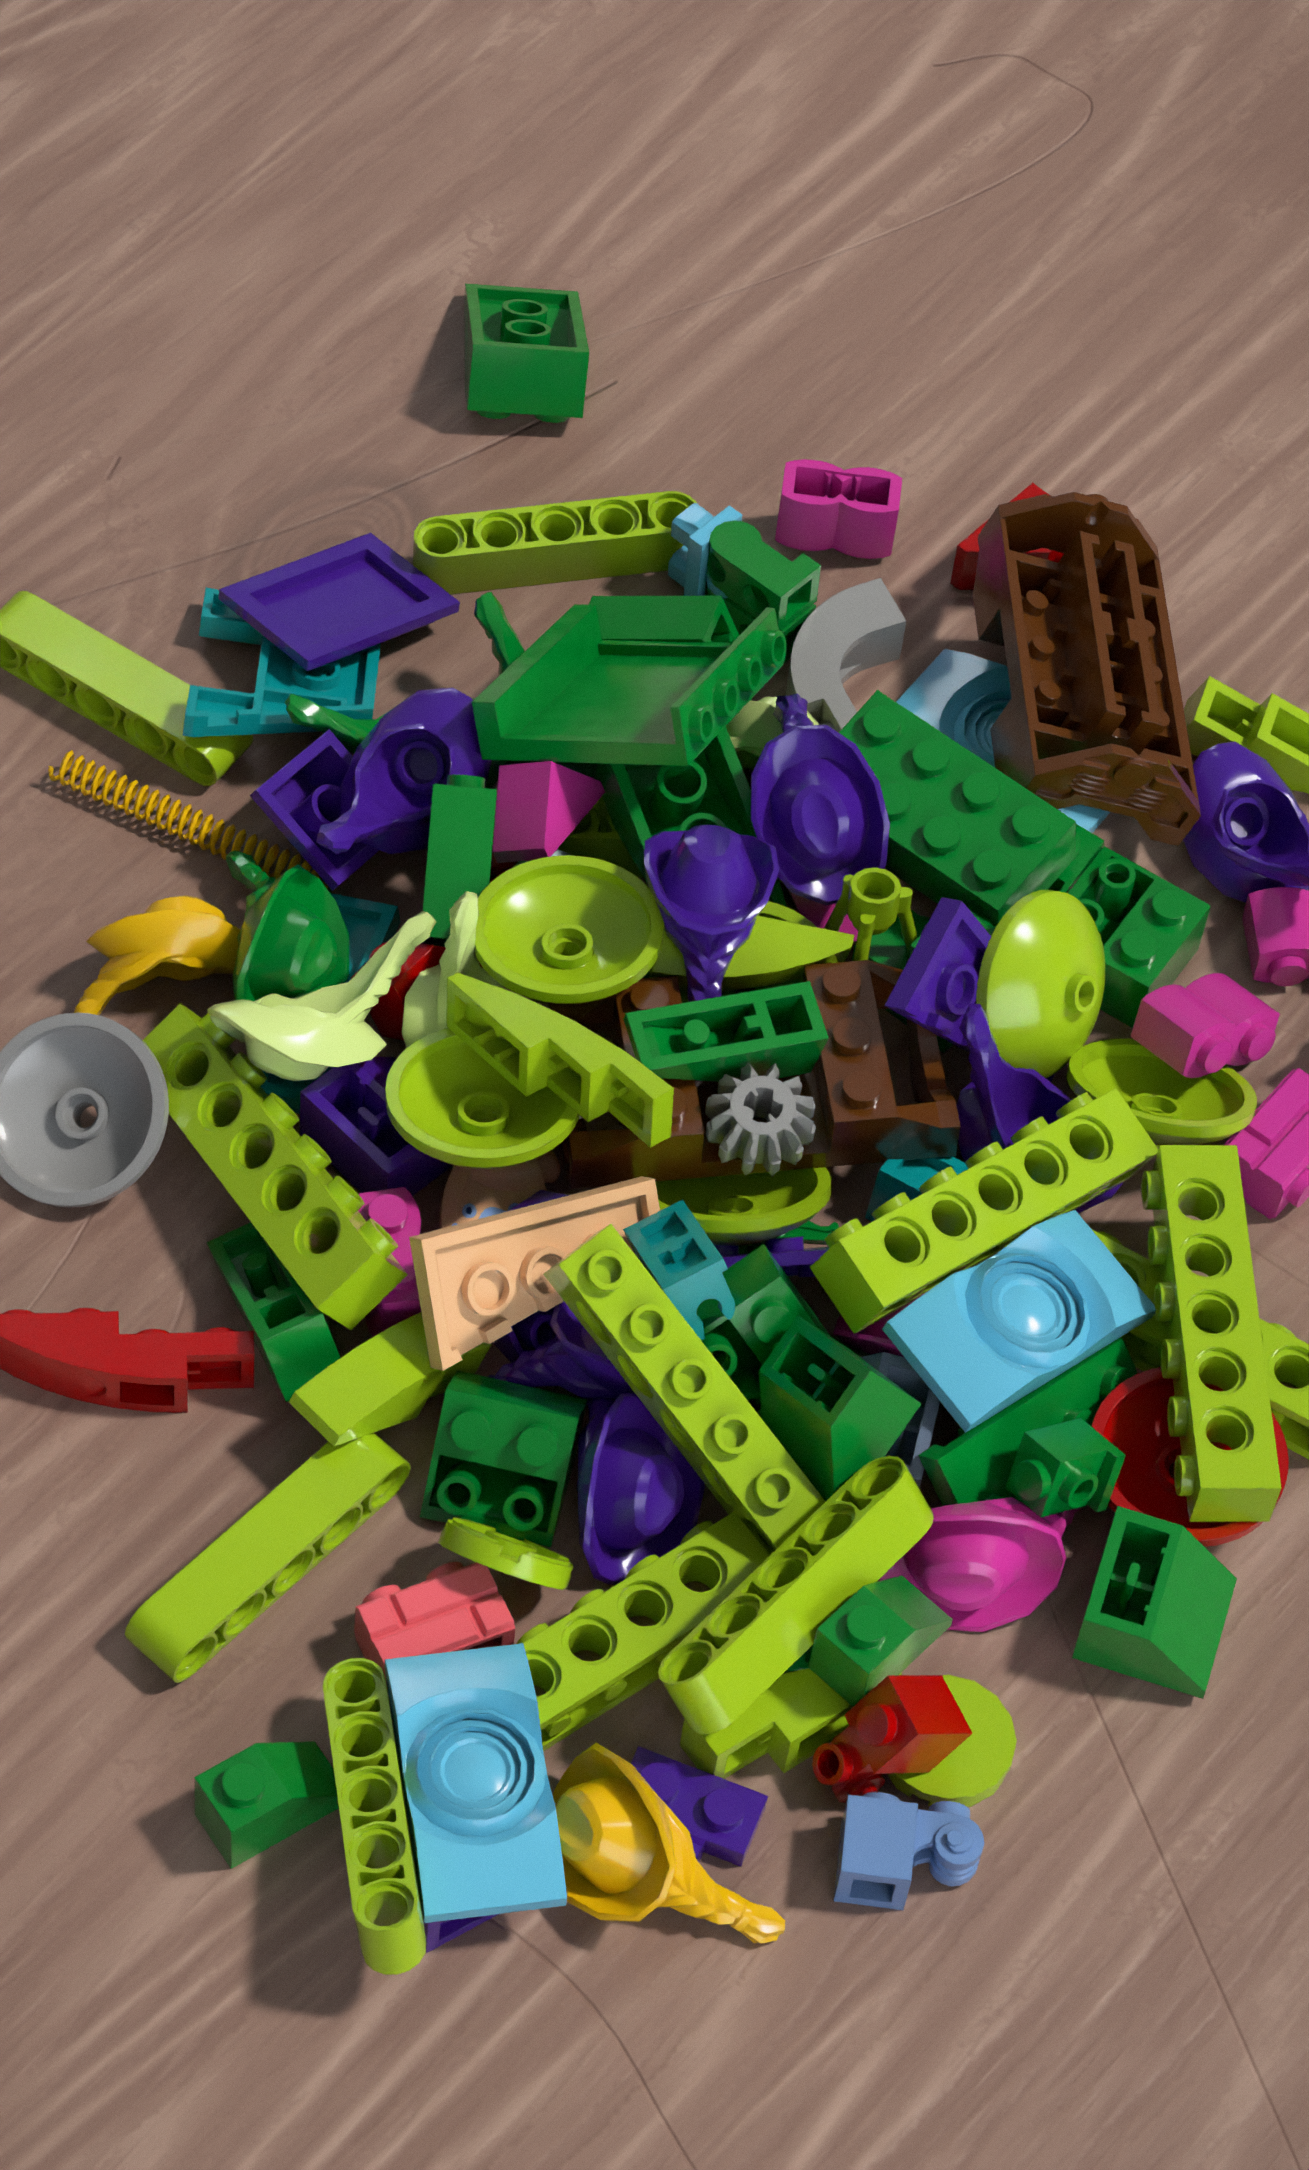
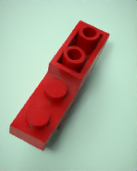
(146, 1371)

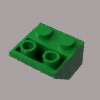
(1144, 928)
(763, 1313)
(829, 1406)
(503, 1456)
(1156, 1605)

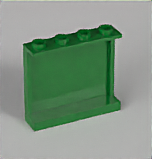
(622, 698)

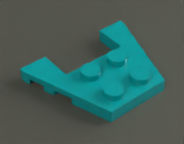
(341, 685)

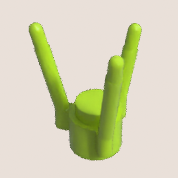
(872, 904)

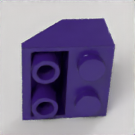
(351, 1123)

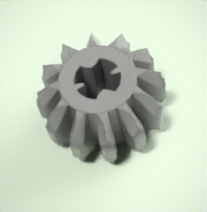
(754, 1142)

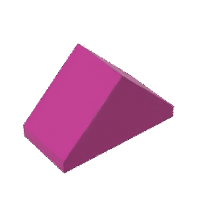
(539, 808)

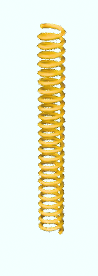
(172, 815)

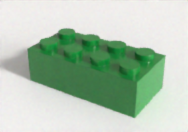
(956, 818)

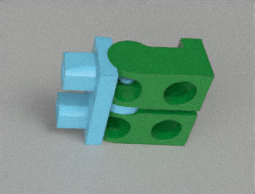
(732, 561)

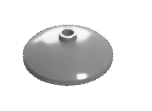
(45, 1086)

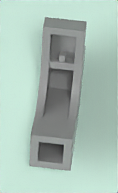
(838, 640)

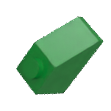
(875, 1636)
(264, 1797)

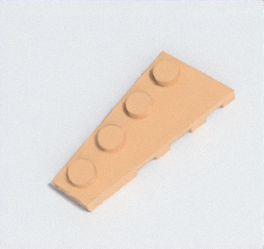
(491, 1270)

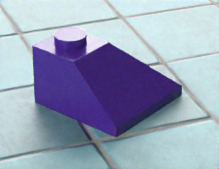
(308, 796)

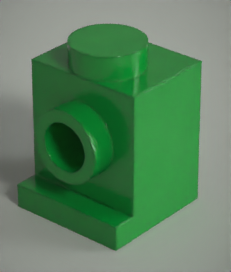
(1065, 1468)

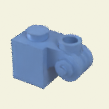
(889, 1837)

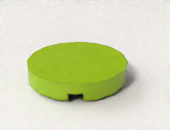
(506, 1554)
(976, 1765)

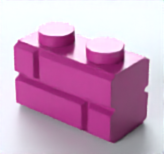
(1276, 1148)

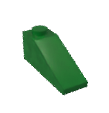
(727, 1032)
(273, 1305)

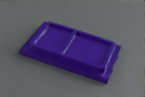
(338, 601)

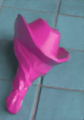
(987, 1561)

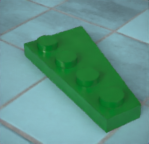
(980, 1460)

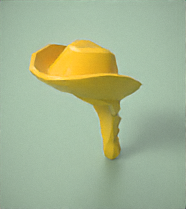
(171, 939)
(634, 1854)

